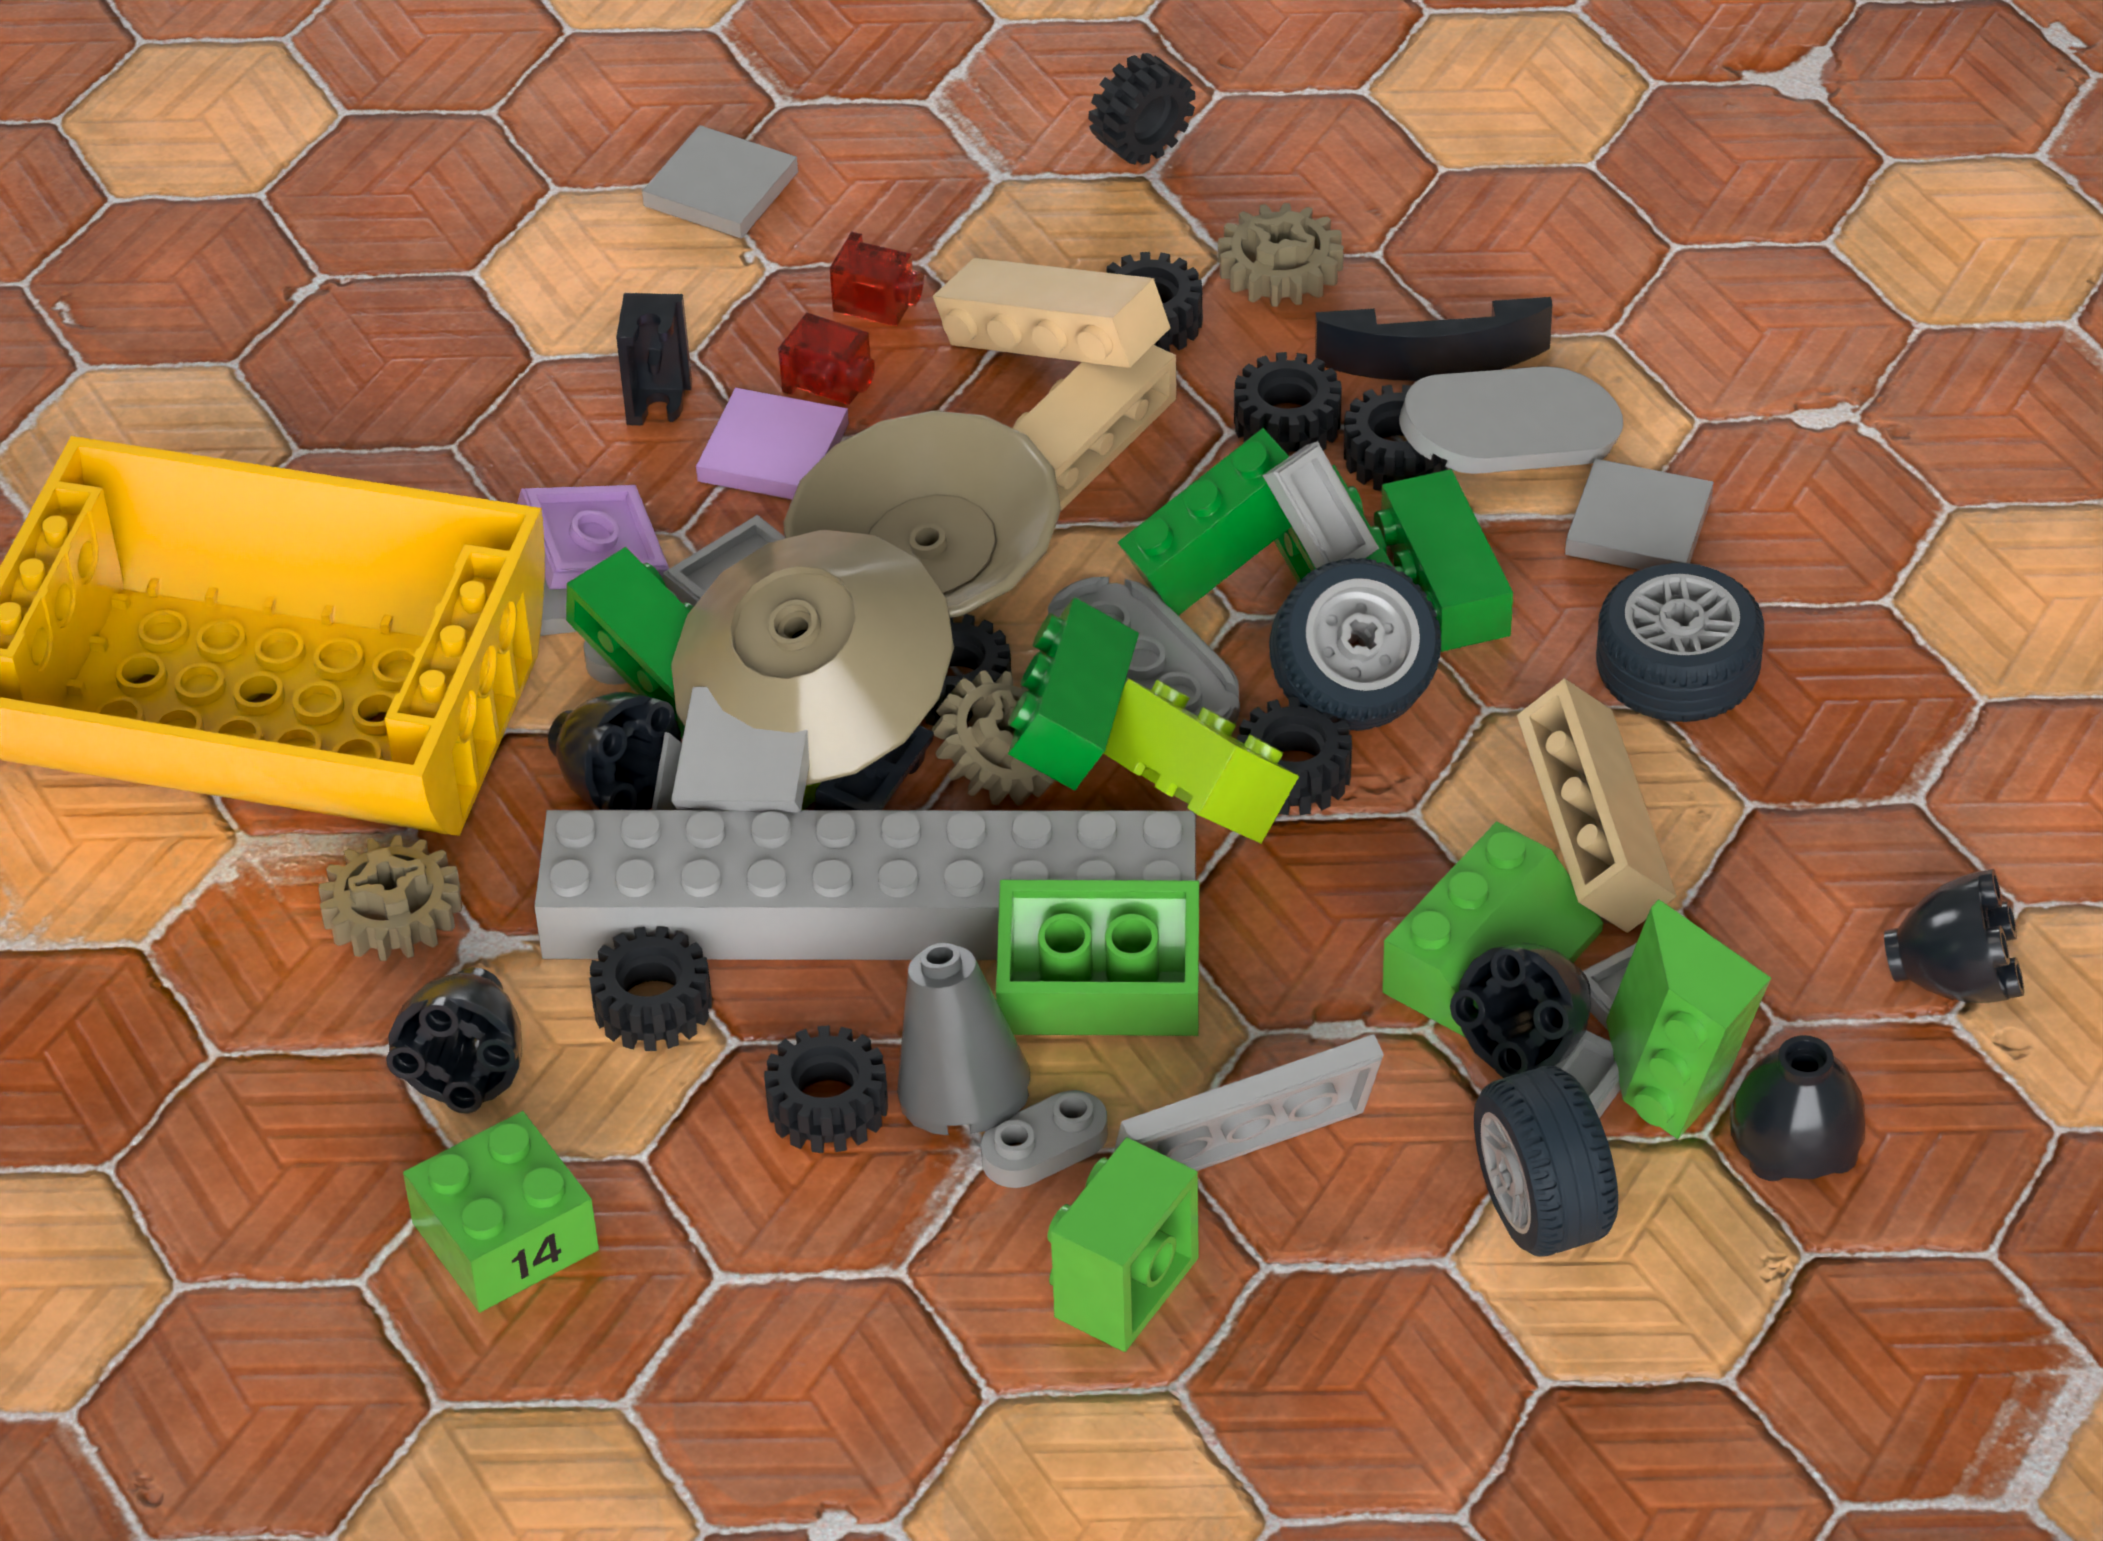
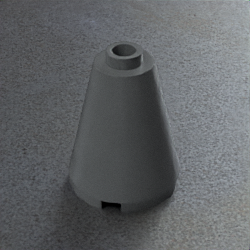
(957, 1047)

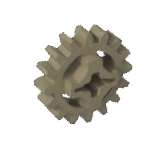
(1280, 254)
(983, 747)
(390, 898)

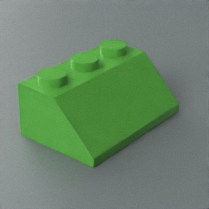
(1492, 897)
(1099, 957)
(1680, 1019)

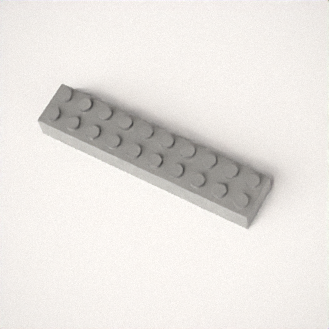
(827, 877)

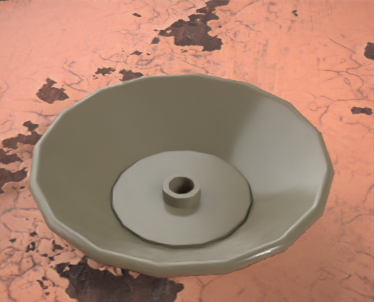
(945, 489)
(856, 675)

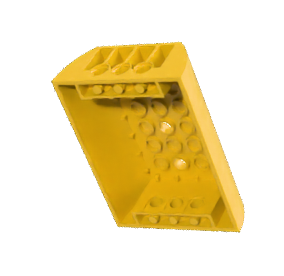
(275, 586)

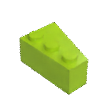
(1199, 759)

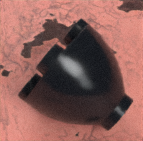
(613, 749)
(1959, 942)
(1528, 1009)
(458, 1033)
(1799, 1113)

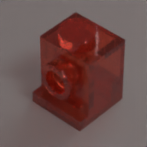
(874, 282)
(826, 359)

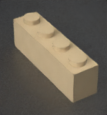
(1052, 312)
(1098, 416)
(1595, 805)

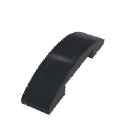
(1414, 350)

